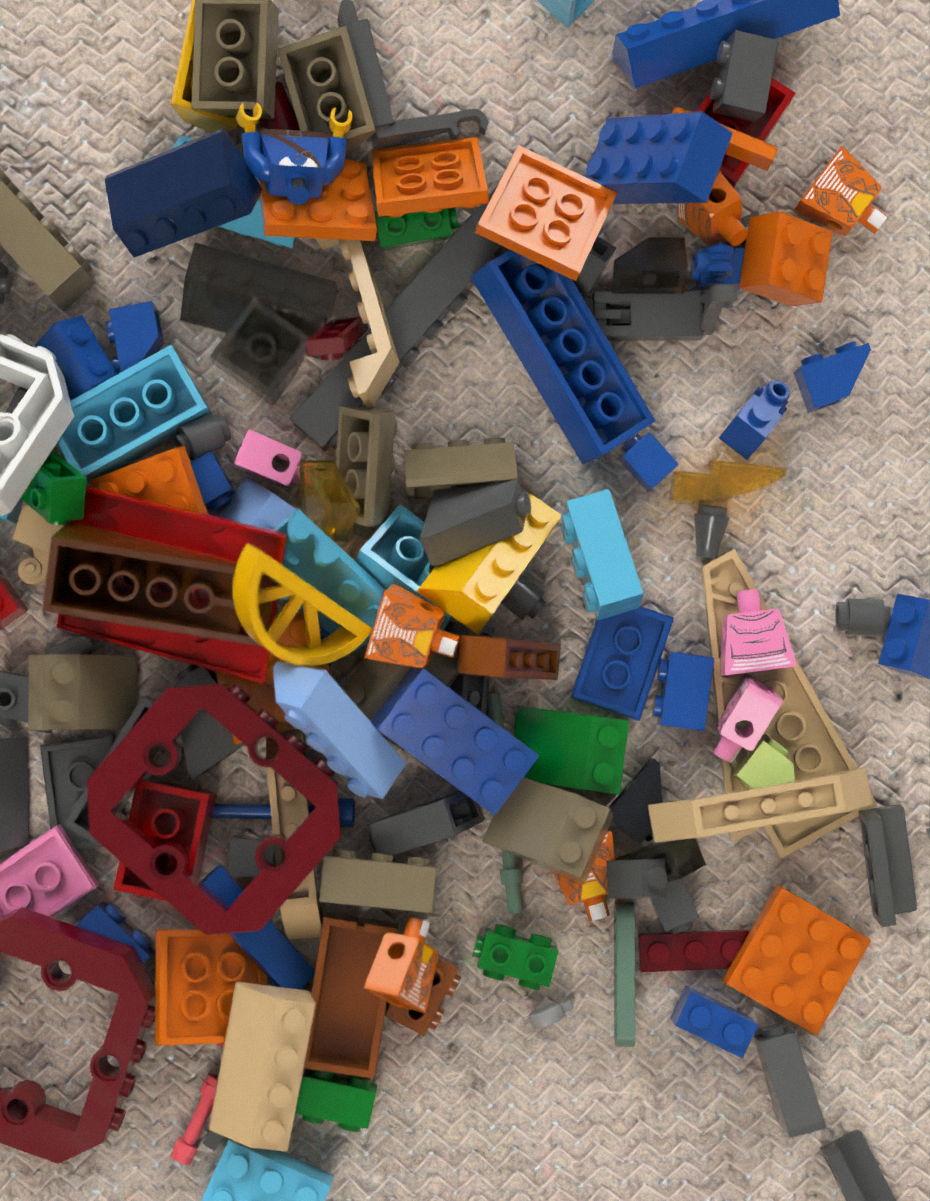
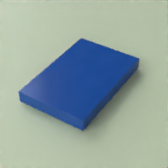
(622, 661)

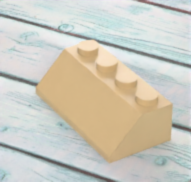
(262, 1065)

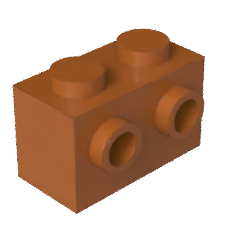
(444, 982)

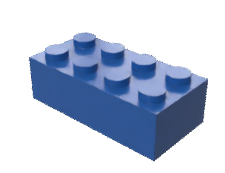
(659, 157)
(454, 739)

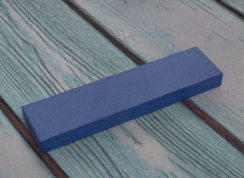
(265, 947)

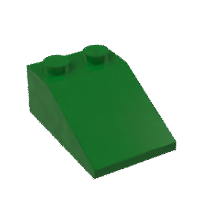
(573, 748)

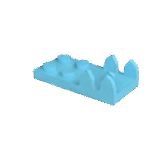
(330, 571)

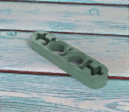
(624, 974)

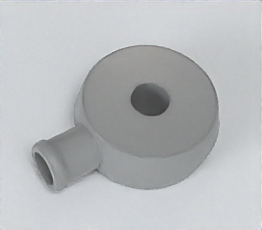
(550, 1013)

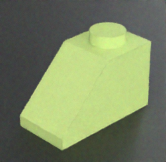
(765, 766)

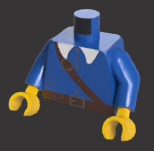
(293, 160)

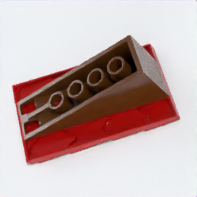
(159, 581)

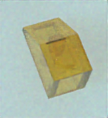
(327, 498)

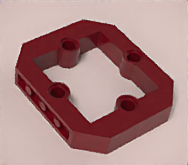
(133, 760)
(108, 965)

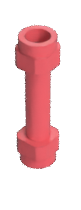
(187, 1145)

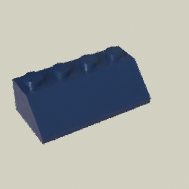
(180, 193)

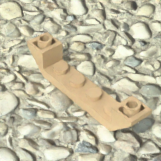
(375, 370)
(760, 806)
(289, 808)

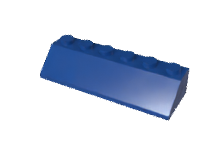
(694, 35)
(564, 353)

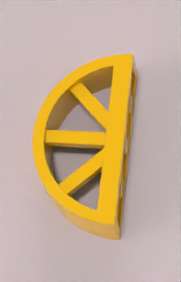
(247, 597)

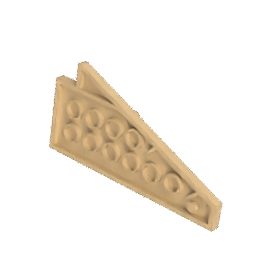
(798, 724)

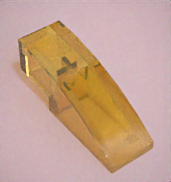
(722, 483)

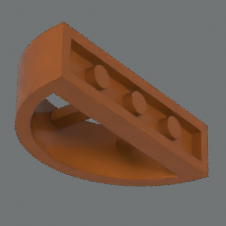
(508, 658)

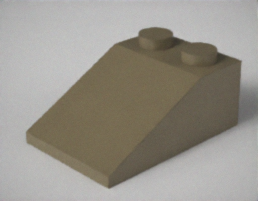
(81, 691)
(550, 829)

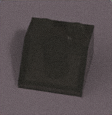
(261, 351)

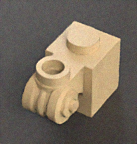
(36, 533)

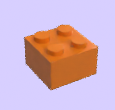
(785, 259)

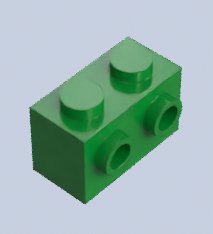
(57, 491)

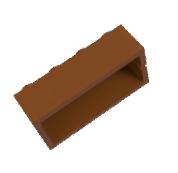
(346, 1015)

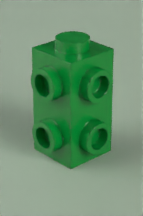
(415, 228)
(505, 953)
(336, 1099)

